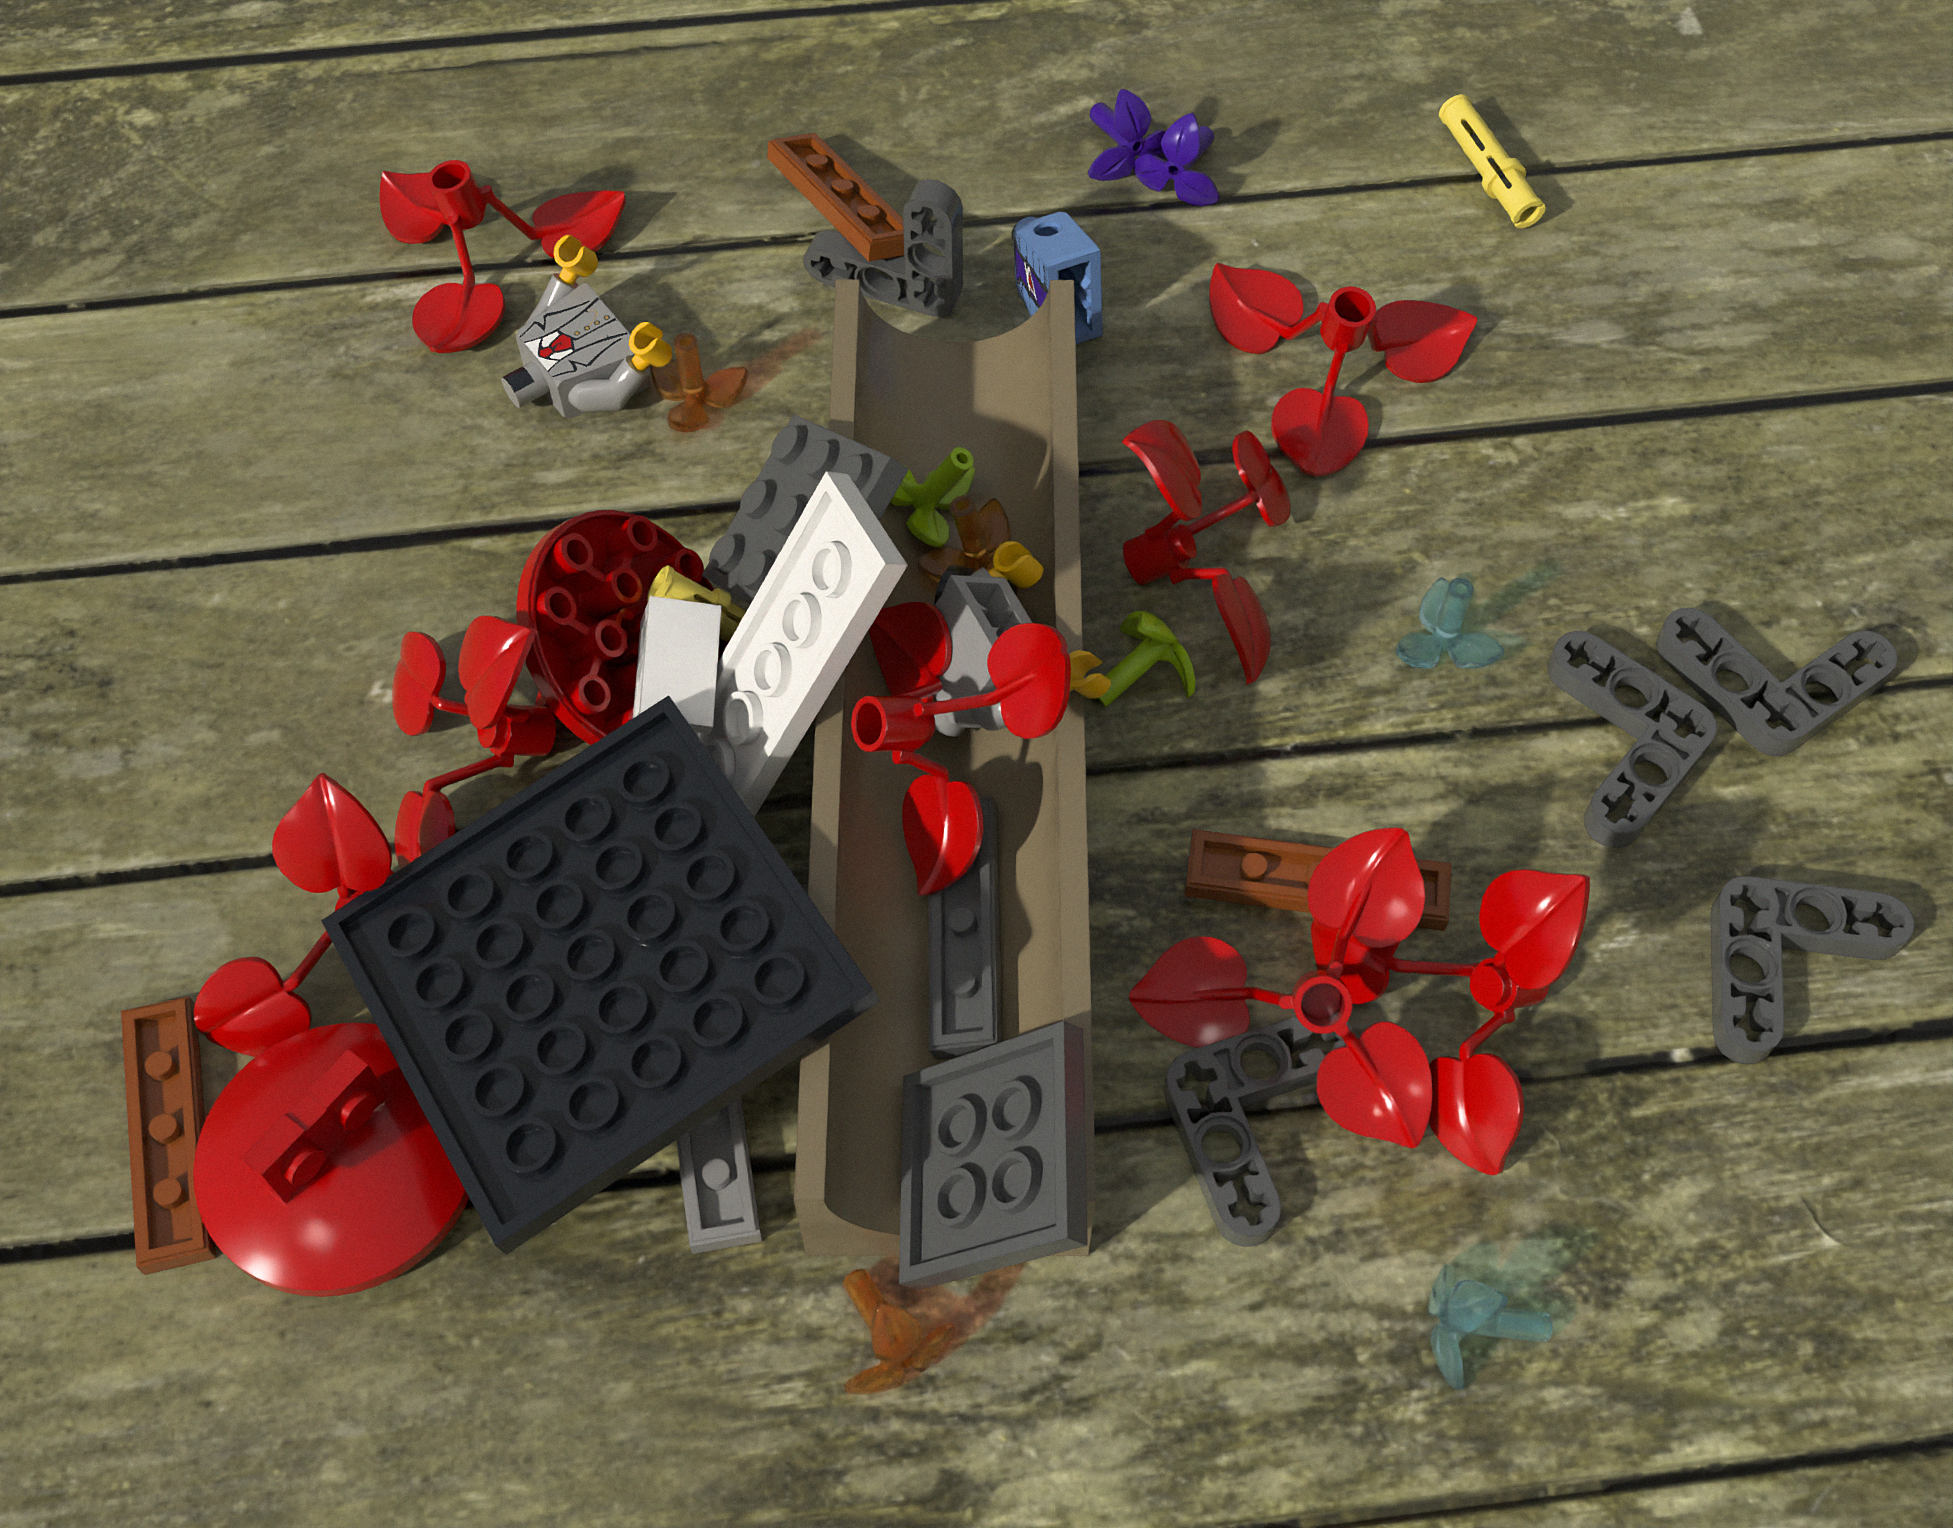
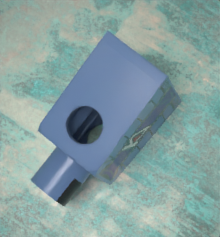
(1059, 250)

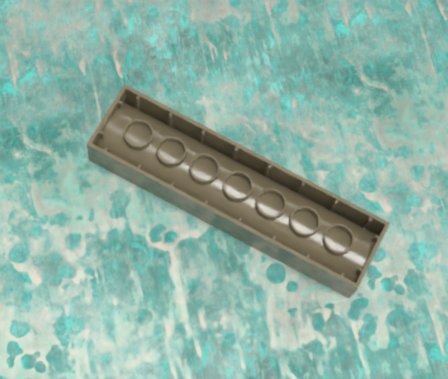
(1017, 416)

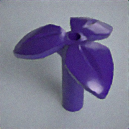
(1126, 127)
(1182, 146)

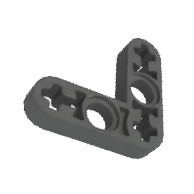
(835, 258)
(1783, 699)
(1654, 742)
(1778, 928)
(1231, 1091)

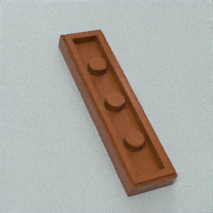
(839, 195)
(1279, 874)
(164, 1132)

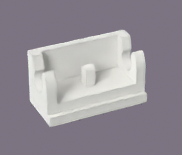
(679, 659)

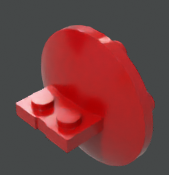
(587, 601)
(324, 1166)

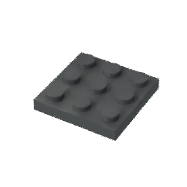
(781, 493)
(994, 1158)

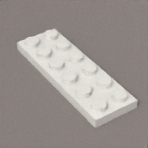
(799, 635)

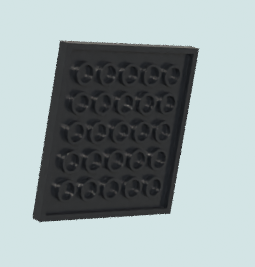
(594, 971)

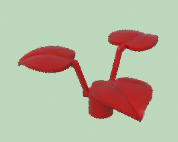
(419, 205)
(1315, 428)
(1168, 548)
(914, 649)
(488, 670)
(319, 847)
(1536, 928)
(1377, 1081)

